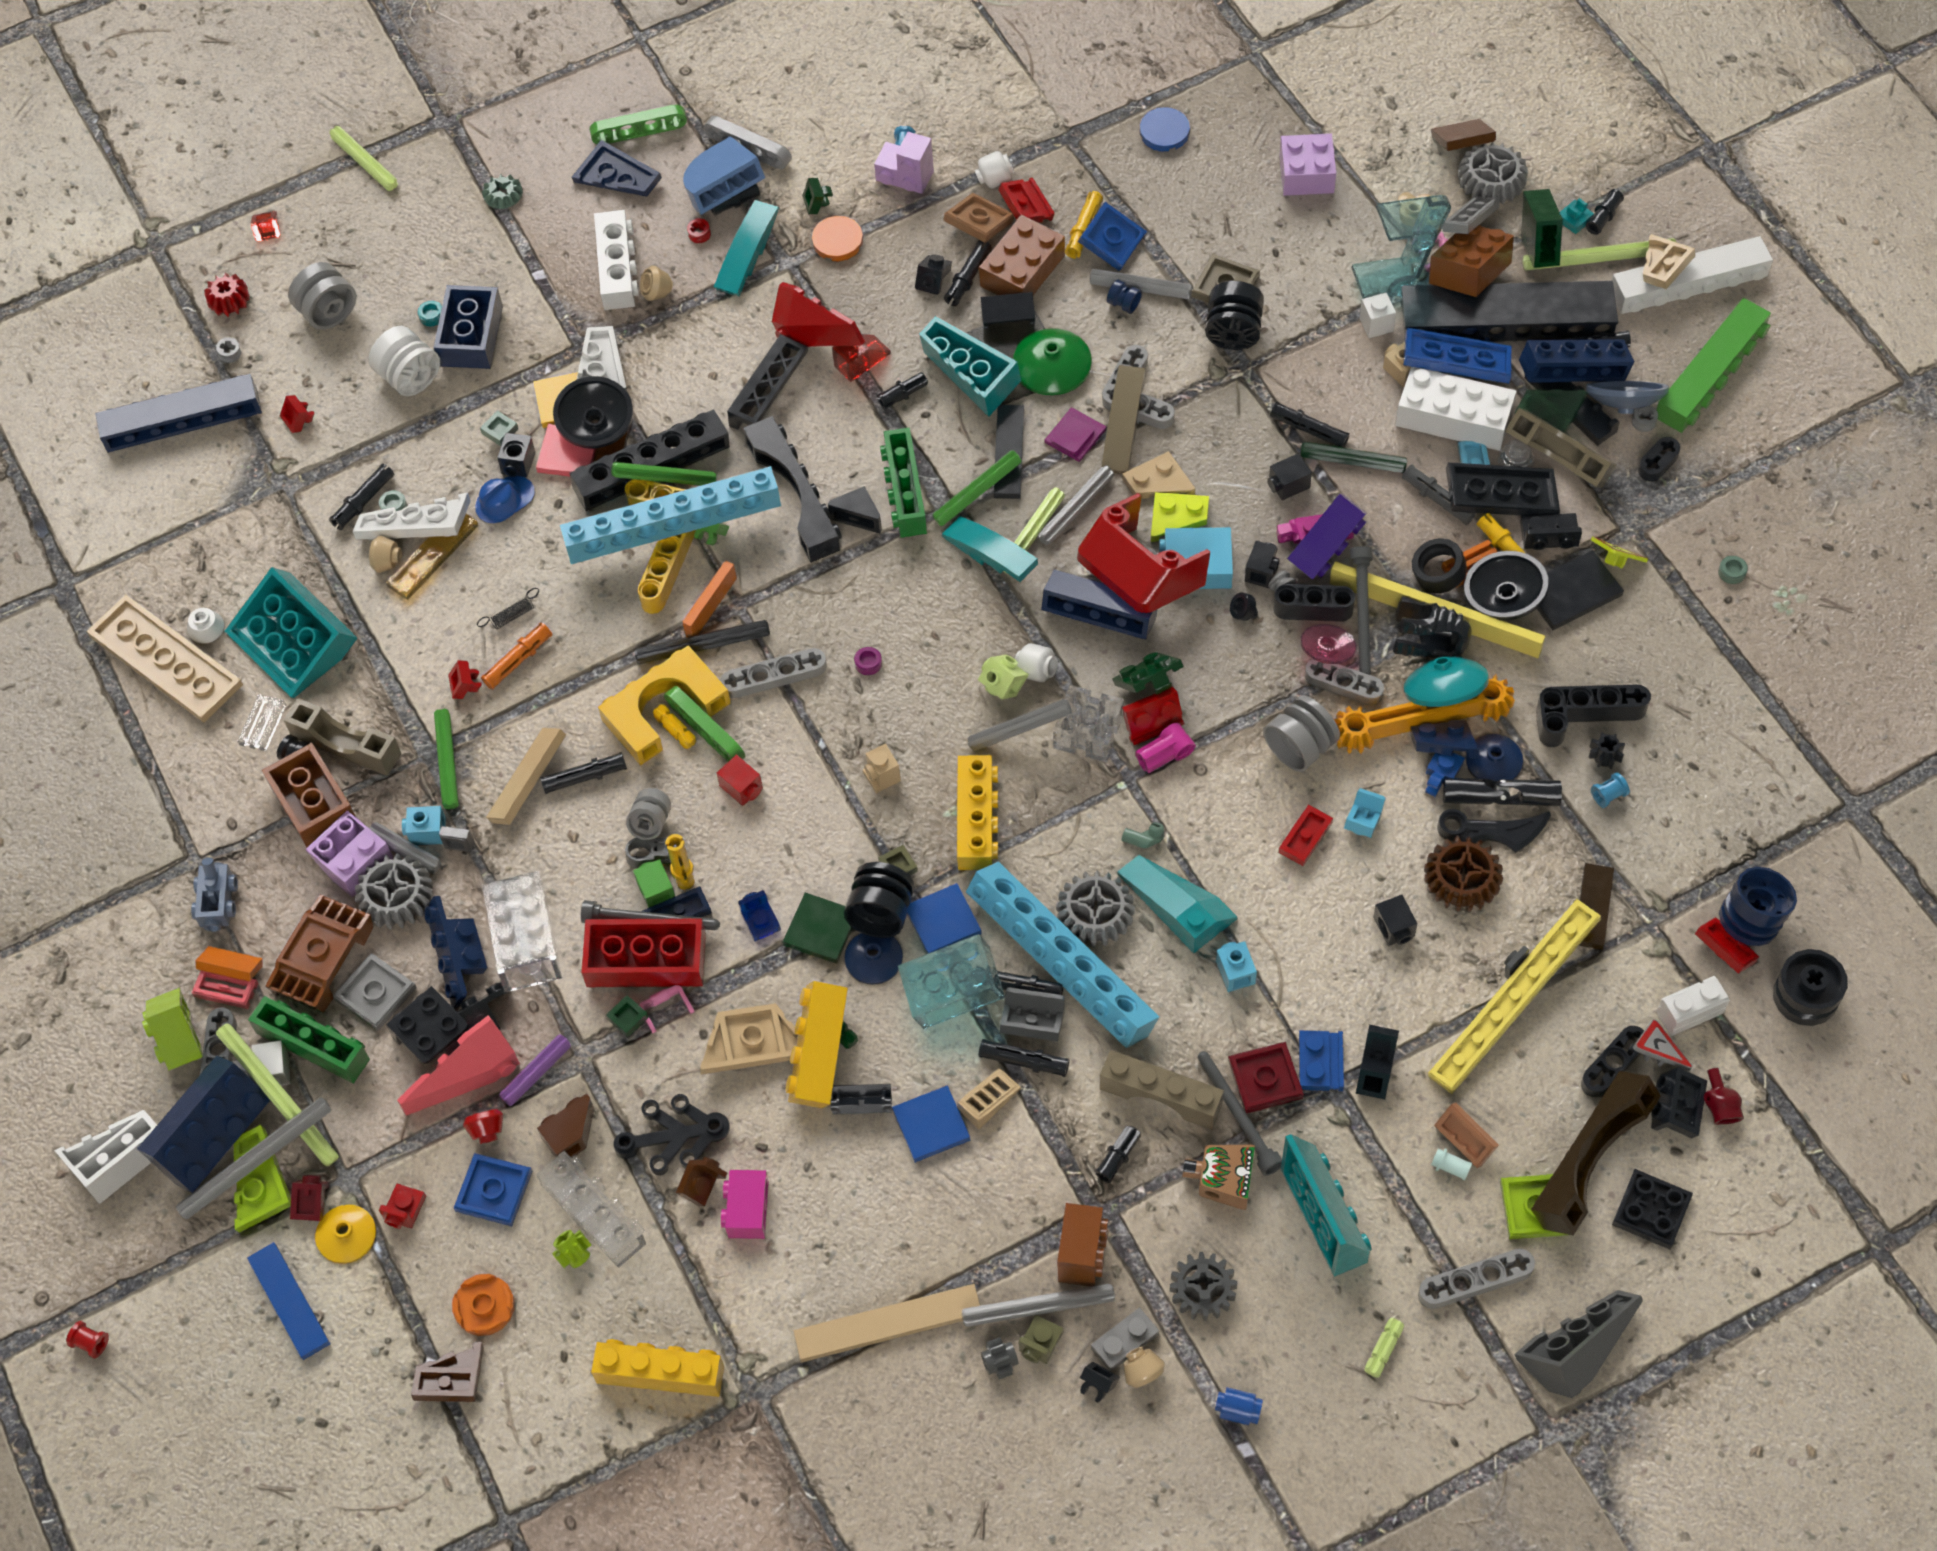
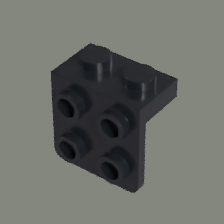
(427, 1026)

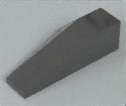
(1575, 1353)

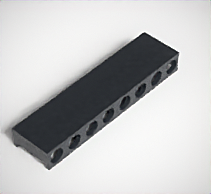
(1513, 307)

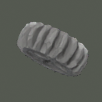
(1493, 172)
(402, 903)
(1071, 905)

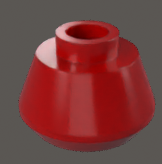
(484, 1125)

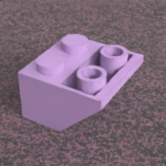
(347, 850)

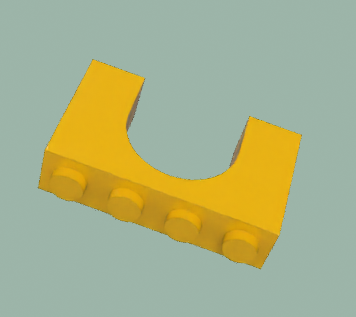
(625, 709)

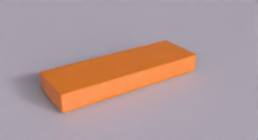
(709, 599)

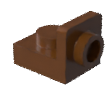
(699, 1180)

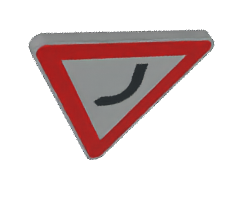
(1659, 1045)

